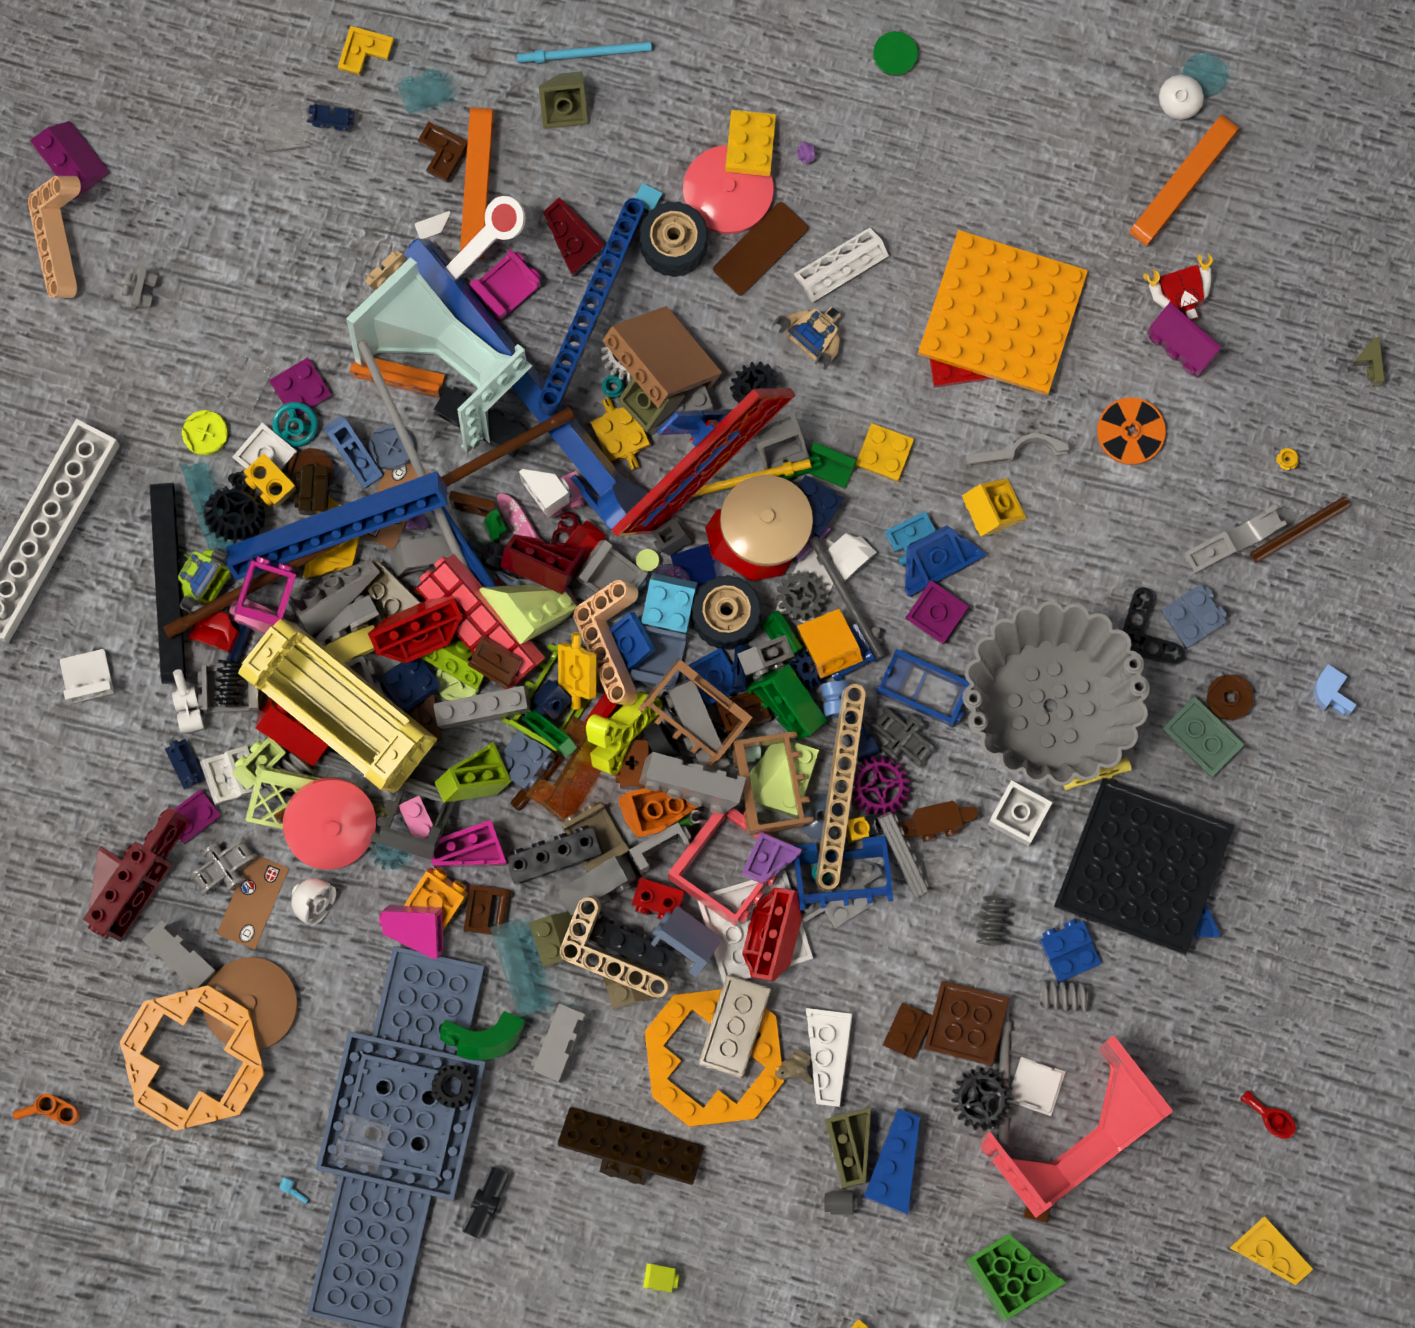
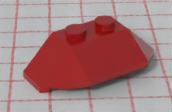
(723, 554)
(417, 630)
(772, 934)

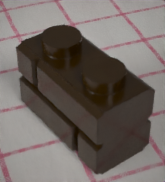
(314, 489)

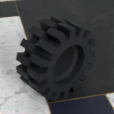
(467, 1086)

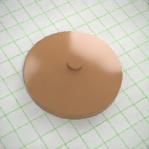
(261, 989)

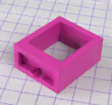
(257, 613)

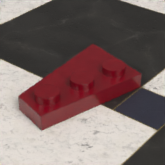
(572, 236)

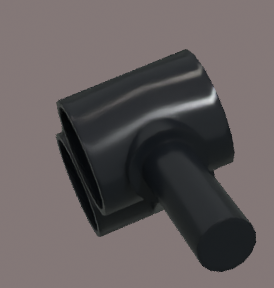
(492, 556)

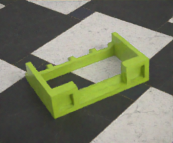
(534, 687)

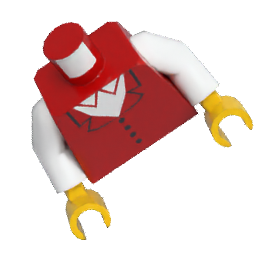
(1183, 288)

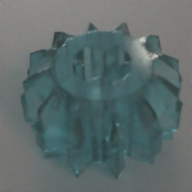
(386, 859)

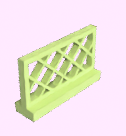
(274, 777)

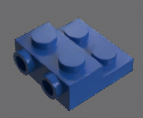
(1069, 950)

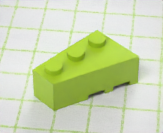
(474, 777)

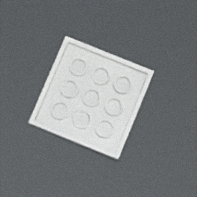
(729, 951)

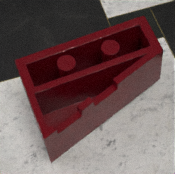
(542, 562)

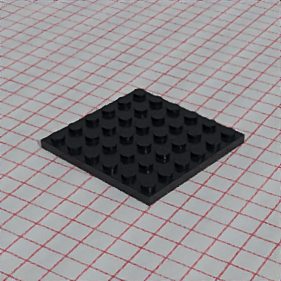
(1144, 866)

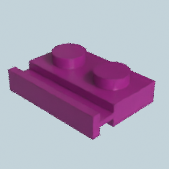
(200, 811)

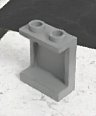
(606, 566)
(206, 678)
(656, 843)

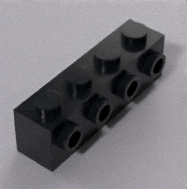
(555, 855)
(634, 948)

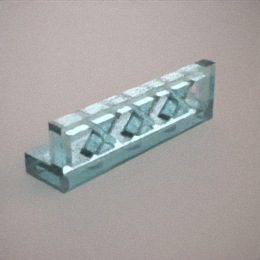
(200, 489)

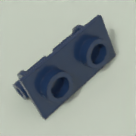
(322, 117)
(184, 763)

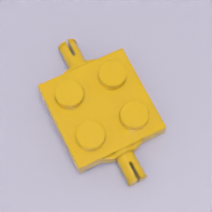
(619, 434)
(577, 670)

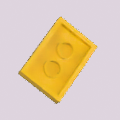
(750, 143)

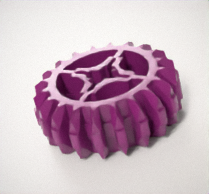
(889, 783)

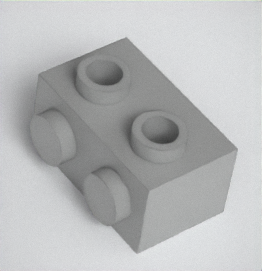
(765, 655)

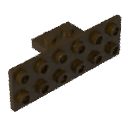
(630, 1150)

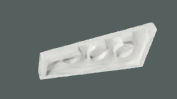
(829, 1050)

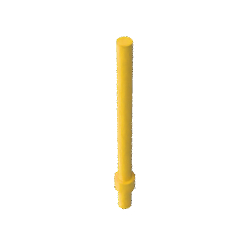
(787, 468)

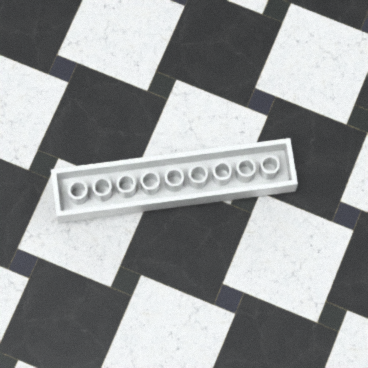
(50, 519)

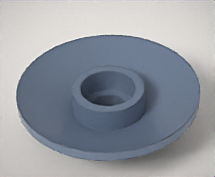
(811, 809)

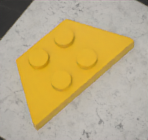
(335, 559)

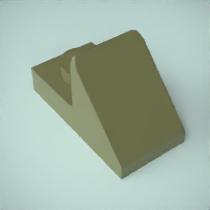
(1372, 356)

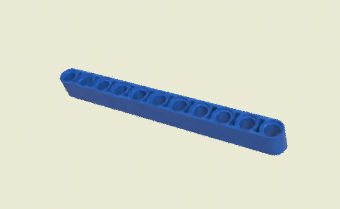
(591, 315)

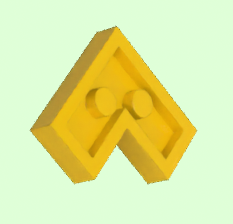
(363, 43)

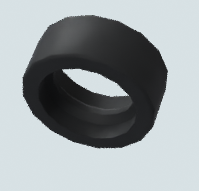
(661, 740)

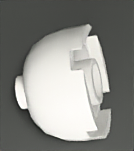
(1181, 97)
(312, 899)

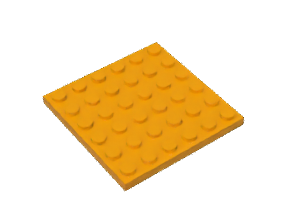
(1002, 312)

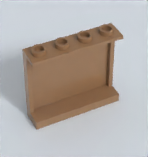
(661, 355)

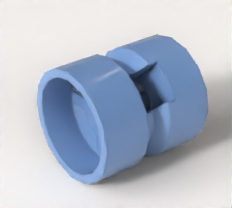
(832, 694)

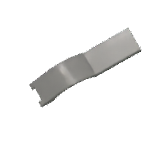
(1006, 456)
(1235, 540)

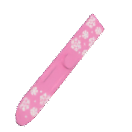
(519, 522)

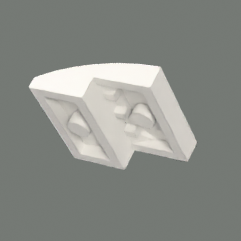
(218, 775)

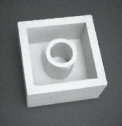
(1019, 813)

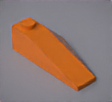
(652, 811)

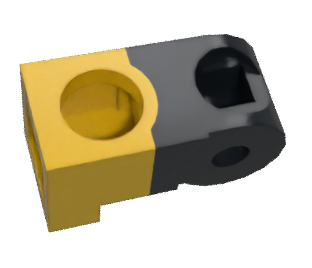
(863, 828)

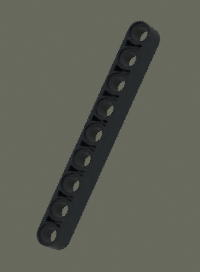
(166, 578)

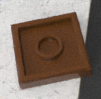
(471, 504)

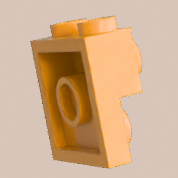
(439, 891)

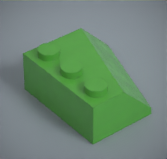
(1011, 1276)

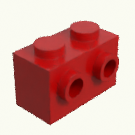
(656, 898)

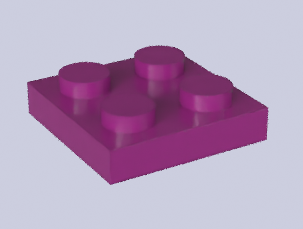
(302, 385)
(936, 612)

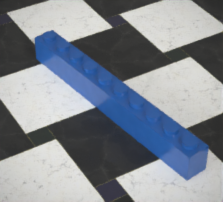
(339, 524)

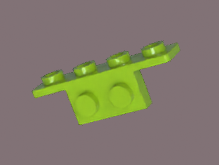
(454, 661)

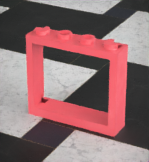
(692, 852)

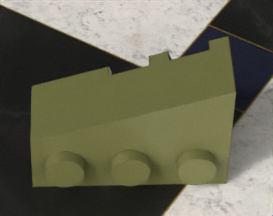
(849, 1145)

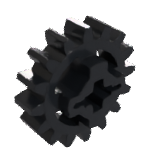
(751, 379)

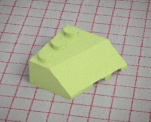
(529, 608)
(772, 779)

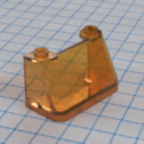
(574, 781)

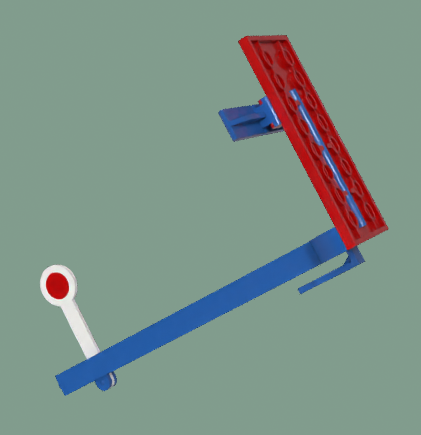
(621, 505)

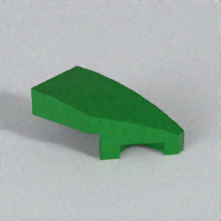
(493, 526)

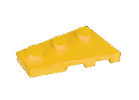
(1271, 1250)

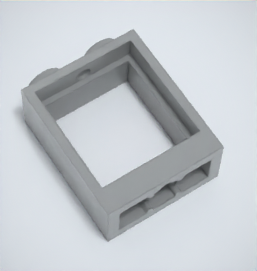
(776, 431)

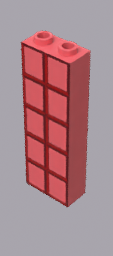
(478, 616)

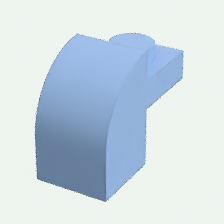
(1326, 691)

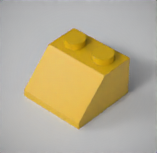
(993, 506)

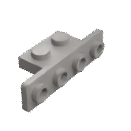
(835, 910)

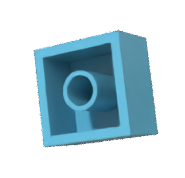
(669, 602)

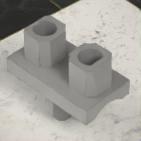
(137, 297)

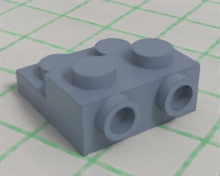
(1194, 616)
(526, 761)

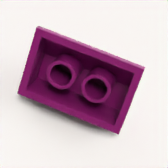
(69, 155)
(1183, 340)

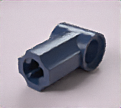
(867, 745)

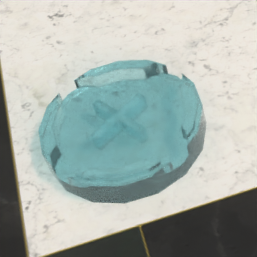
(1207, 71)

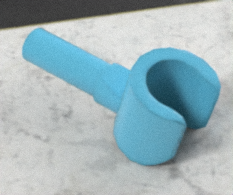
(286, 1186)

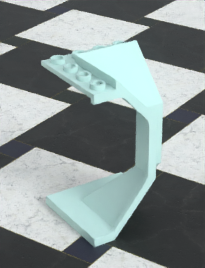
(412, 319)

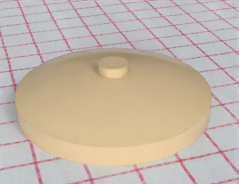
(766, 520)

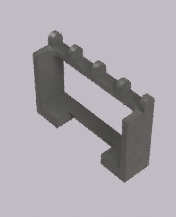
(407, 842)

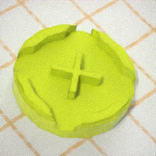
(204, 433)

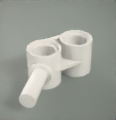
(187, 705)

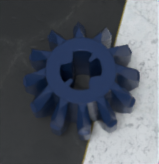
(799, 669)

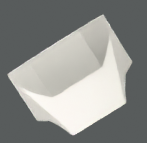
(850, 555)

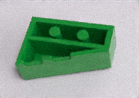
(788, 700)

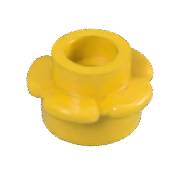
(1291, 454)

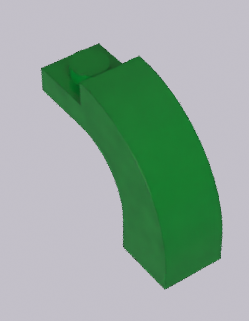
(487, 1043)

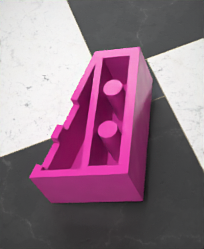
(470, 848)

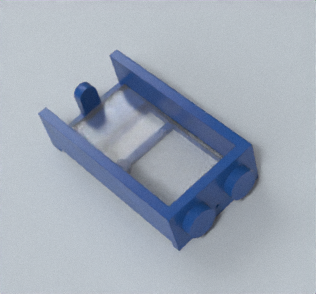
(924, 688)

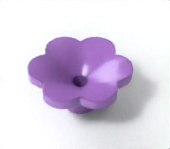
(417, 522)

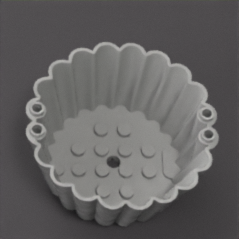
(1064, 660)

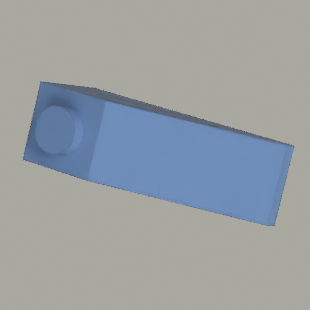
(352, 451)

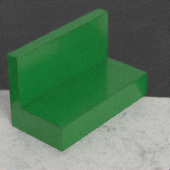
(835, 466)

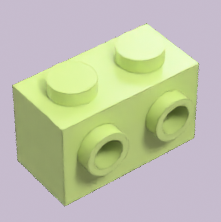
(264, 754)

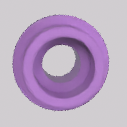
(805, 152)

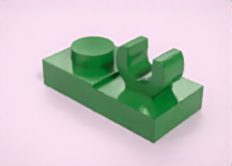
(776, 626)

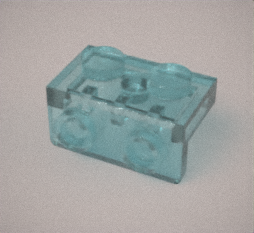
(423, 90)

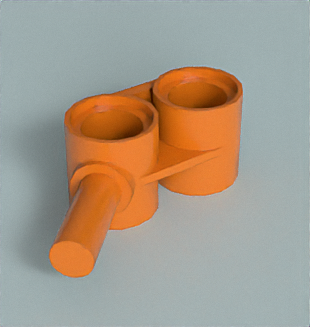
(54, 1113)

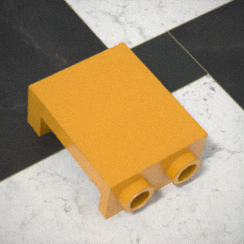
(830, 643)

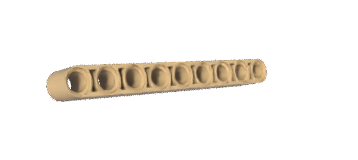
(847, 777)

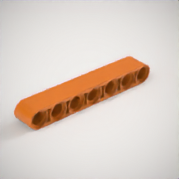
(476, 173)
(1184, 180)

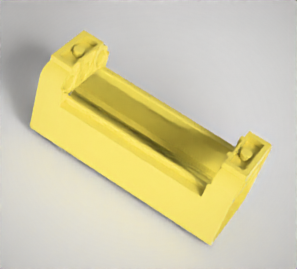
(337, 705)

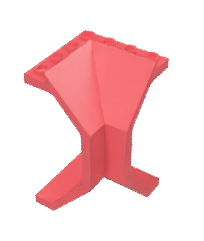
(1127, 1113)

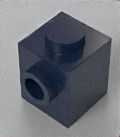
(550, 700)

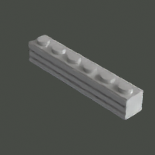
(901, 851)

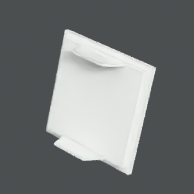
(1036, 1086)

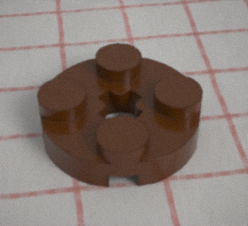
(310, 457)
(1216, 698)

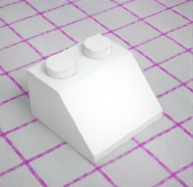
(546, 490)

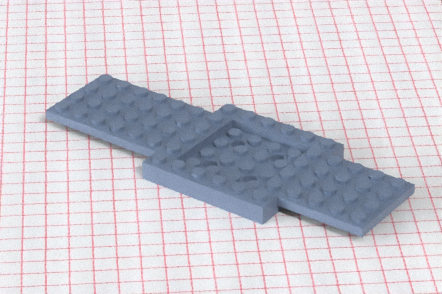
(382, 1216)

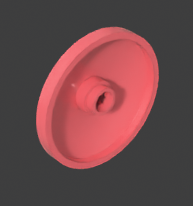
(726, 199)
(329, 823)

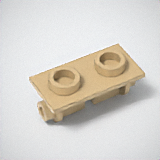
(391, 264)

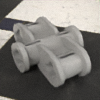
(216, 871)

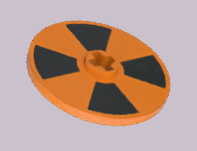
(1115, 439)

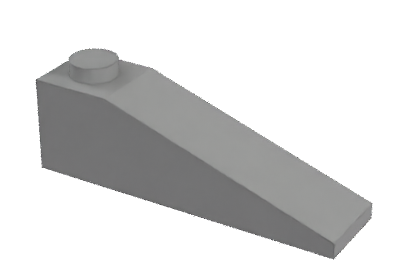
(353, 618)

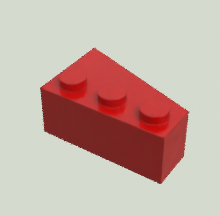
(289, 732)

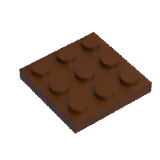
(967, 1023)

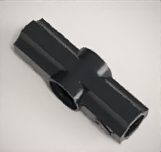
(485, 1202)

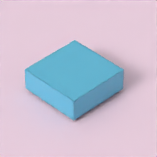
(649, 196)

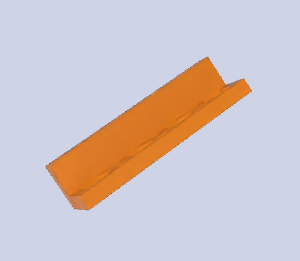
(403, 377)

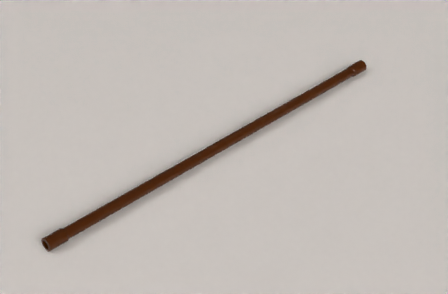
(555, 421)

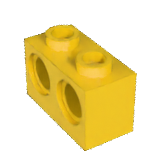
(273, 478)

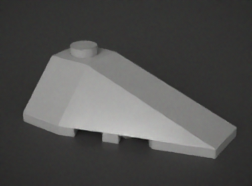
(321, 603)

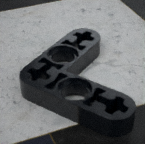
(1137, 632)

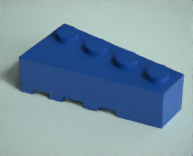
(894, 1169)

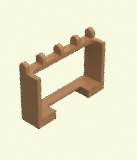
(714, 693)
(740, 762)

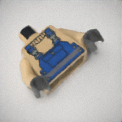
(813, 333)

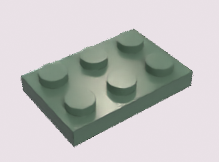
(1202, 737)

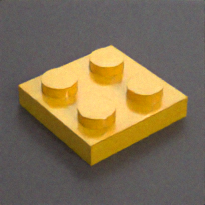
(884, 452)

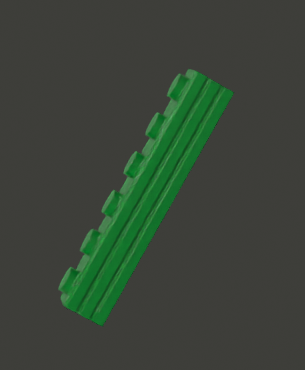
(550, 733)

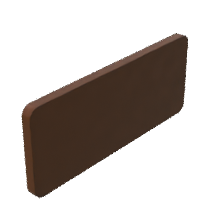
(760, 248)

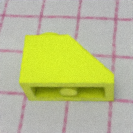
(660, 1278)

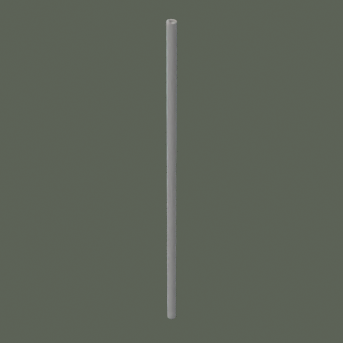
(407, 443)

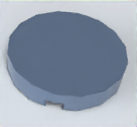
(387, 448)

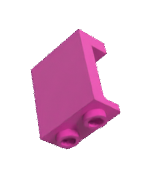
(506, 285)

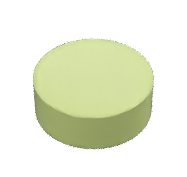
(647, 560)

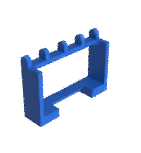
(872, 848)

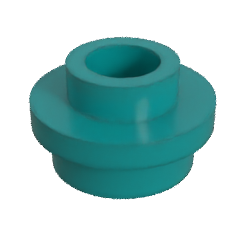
(612, 380)

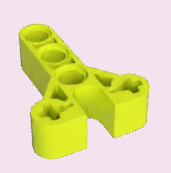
(616, 733)

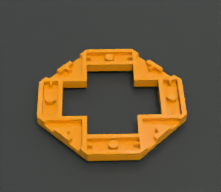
(241, 1045)
(719, 1108)

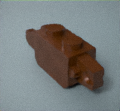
(937, 820)

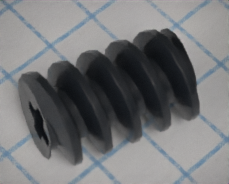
(229, 684)

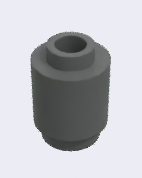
(840, 1202)

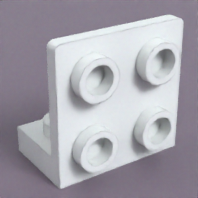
(86, 676)

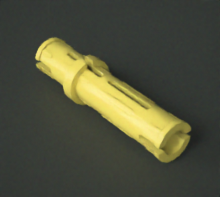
(1121, 767)

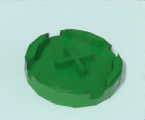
(895, 53)

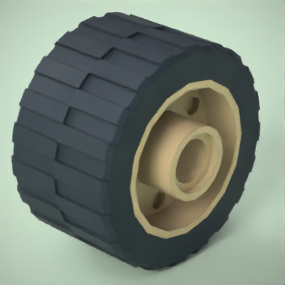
(669, 222)
(726, 594)

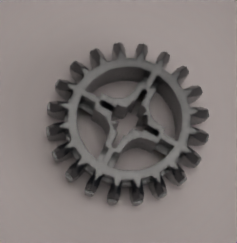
(233, 521)
(978, 1090)

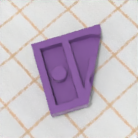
(769, 858)

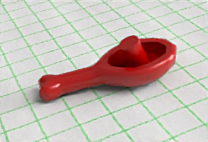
(1275, 1120)

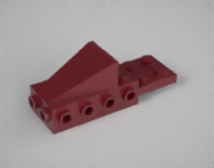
(118, 878)

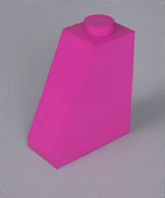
(415, 927)

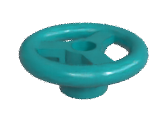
(290, 407)

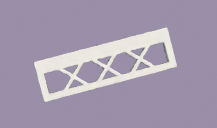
(843, 265)

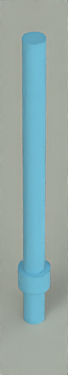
(540, 56)

